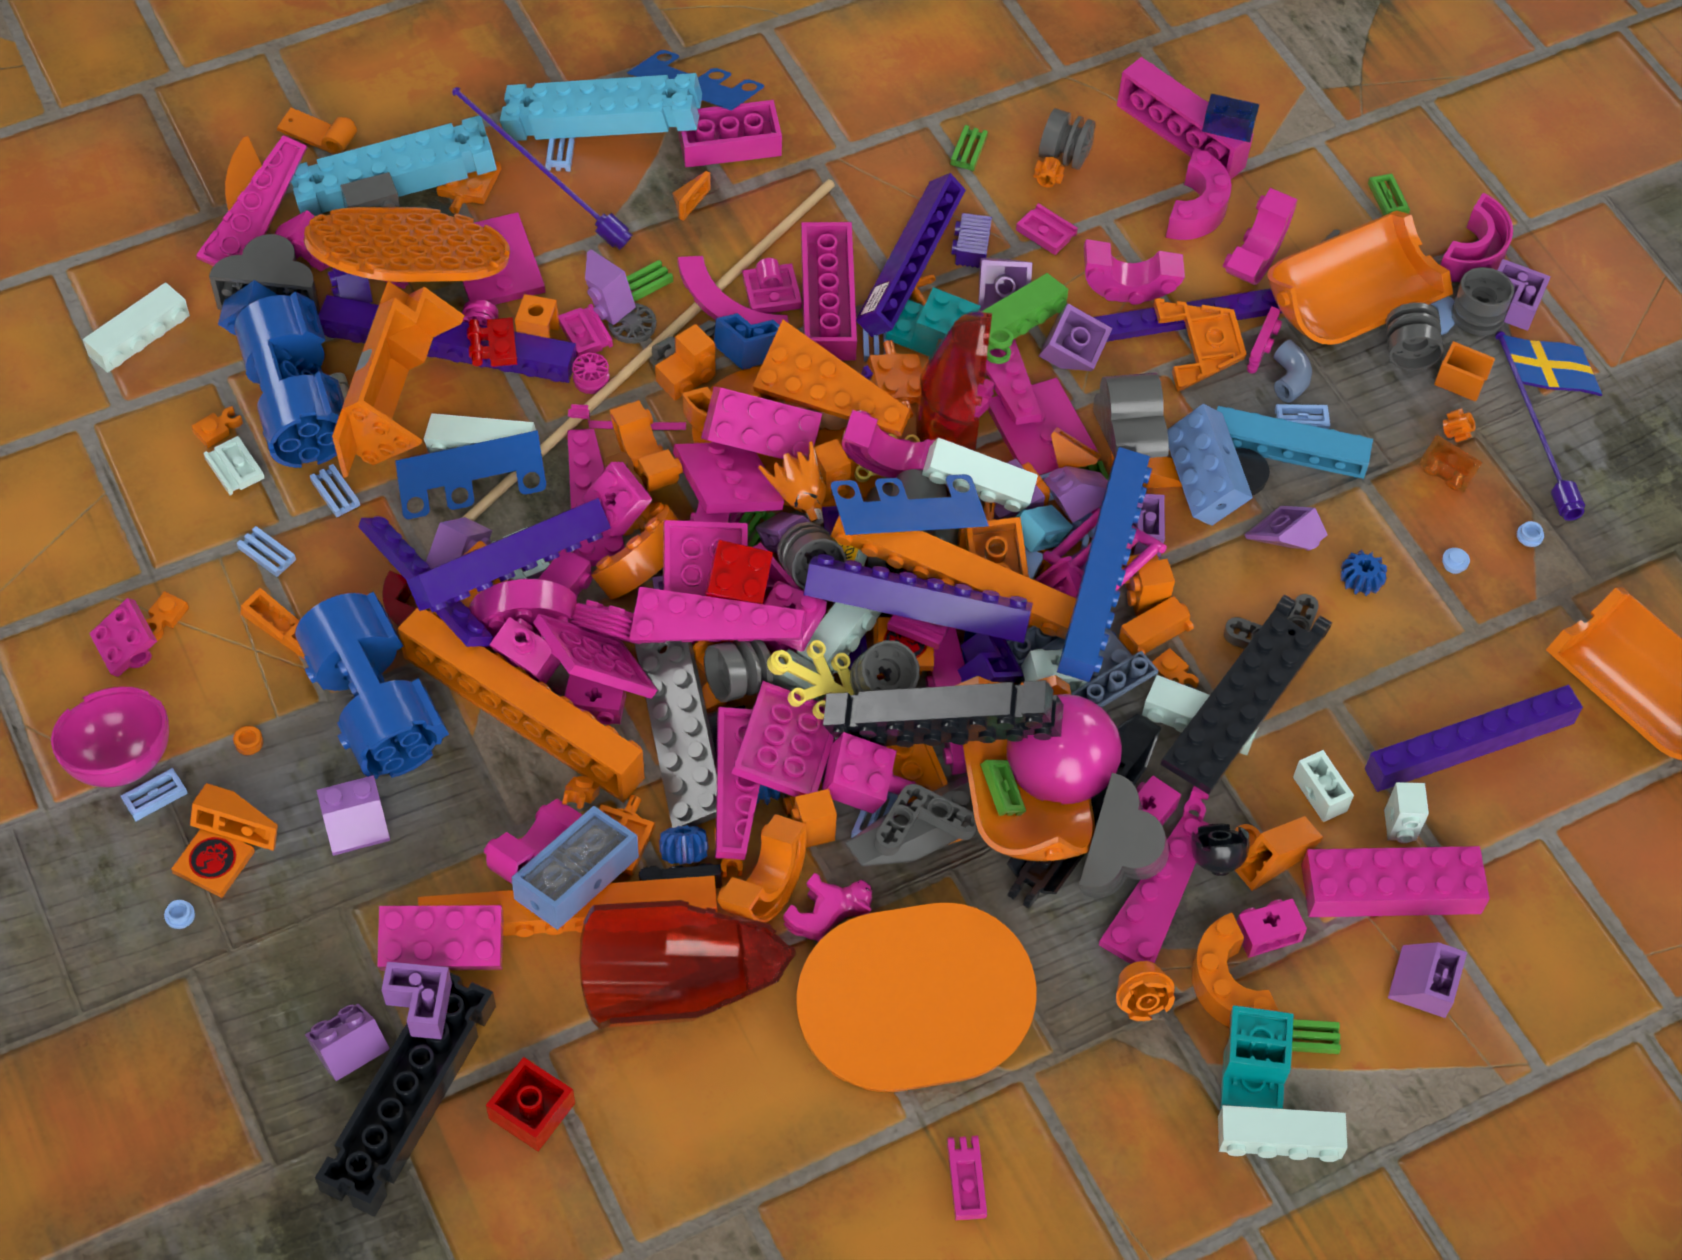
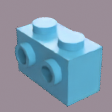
(1043, 527)

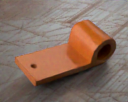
(318, 133)

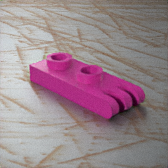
(1264, 341)
(967, 1179)

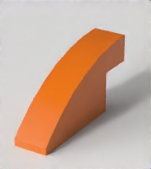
(240, 170)

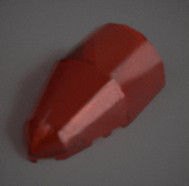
(951, 383)
(673, 962)

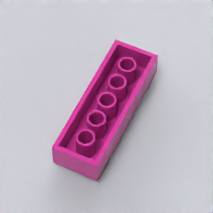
(1176, 114)
(829, 287)
(1394, 881)

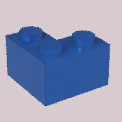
(238, 301)
(744, 342)

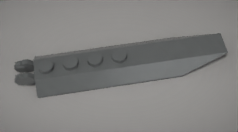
(923, 836)

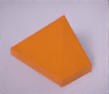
(691, 194)
(1072, 451)

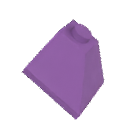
(1001, 278)
(1290, 528)

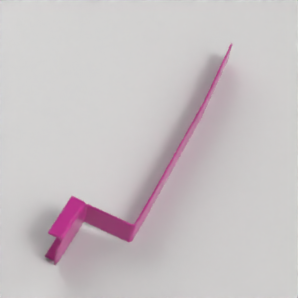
(582, 412)

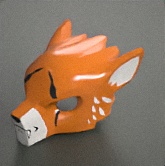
(800, 483)

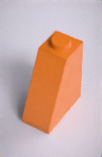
(1278, 851)

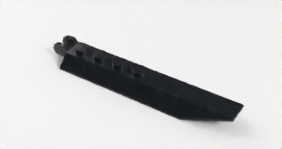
(1138, 742)

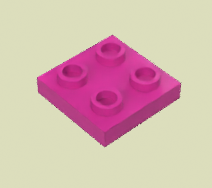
(772, 287)
(124, 638)

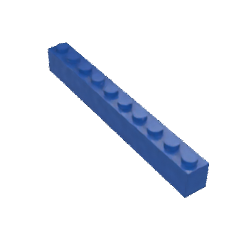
(1103, 566)

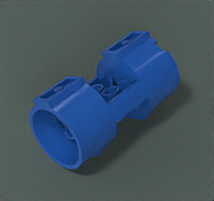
(284, 355)
(349, 647)

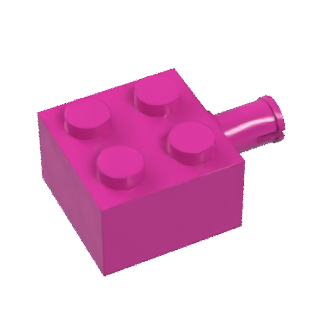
(525, 649)
(861, 773)

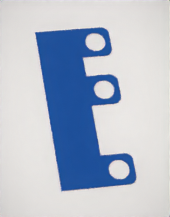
(711, 89)
(466, 463)
(906, 514)

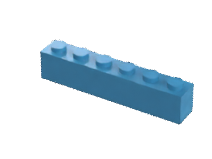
(1299, 442)

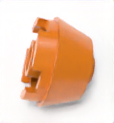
(1144, 990)

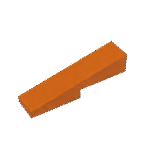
(273, 619)

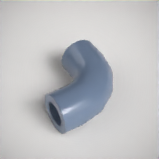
(1297, 371)

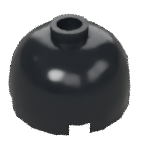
(1219, 848)

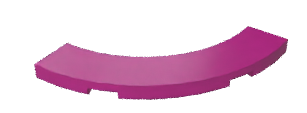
(711, 298)

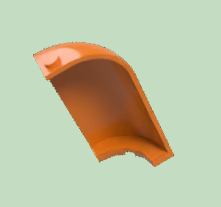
(1357, 279)
(1630, 665)
(1047, 828)

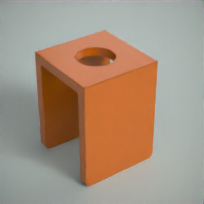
(537, 316)
(1464, 371)

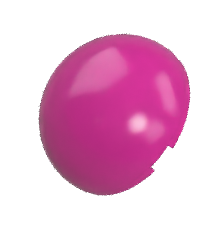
(111, 737)
(1070, 765)

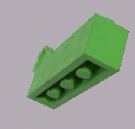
(1023, 311)

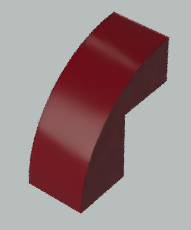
(395, 595)

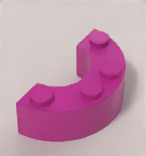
(1204, 214)
(1494, 230)
(1263, 239)
(1131, 281)
(878, 450)
(522, 600)
(509, 855)

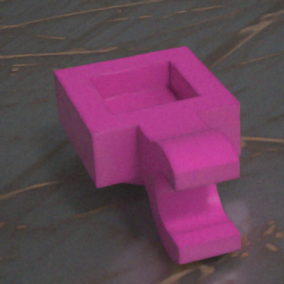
(1195, 803)

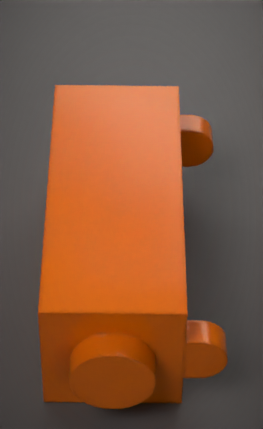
(1155, 626)

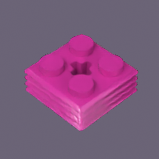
(620, 497)
(791, 597)
(603, 619)

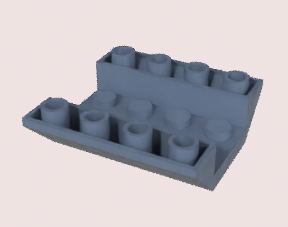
(1117, 674)

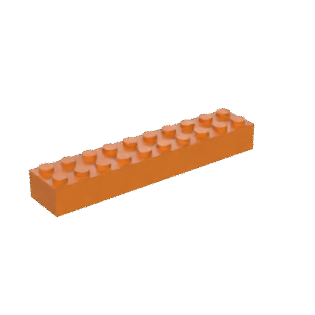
(523, 704)

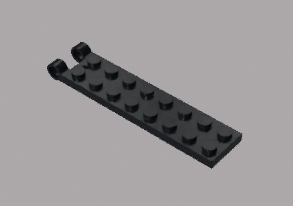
(1243, 698)

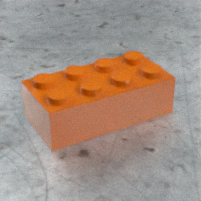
(1000, 543)

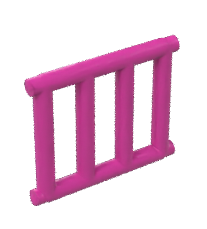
(1153, 547)

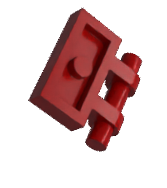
(501, 342)

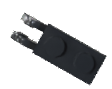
(678, 871)

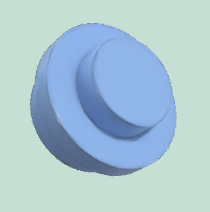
(1530, 534)
(1455, 560)
(179, 914)

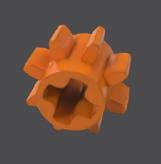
(1049, 172)
(1459, 425)

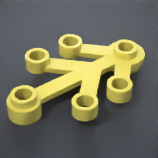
(822, 680)

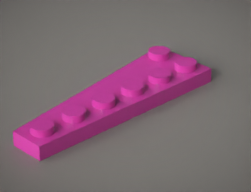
(256, 205)
(1014, 386)
(584, 469)
(692, 617)
(734, 795)
(1149, 910)

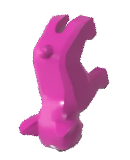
(830, 907)

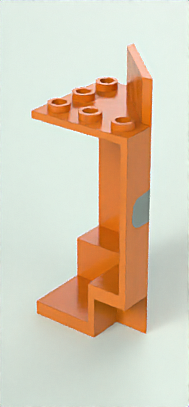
(394, 345)

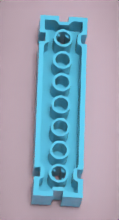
(602, 107)
(413, 161)

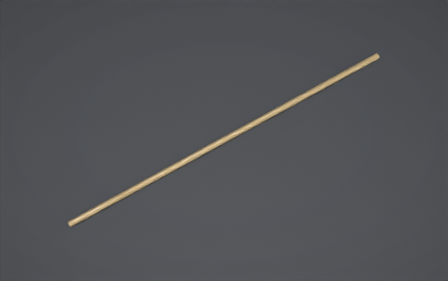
(644, 355)

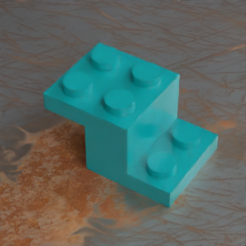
(924, 326)
(1257, 1058)

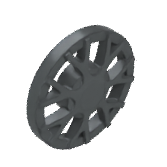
(633, 323)

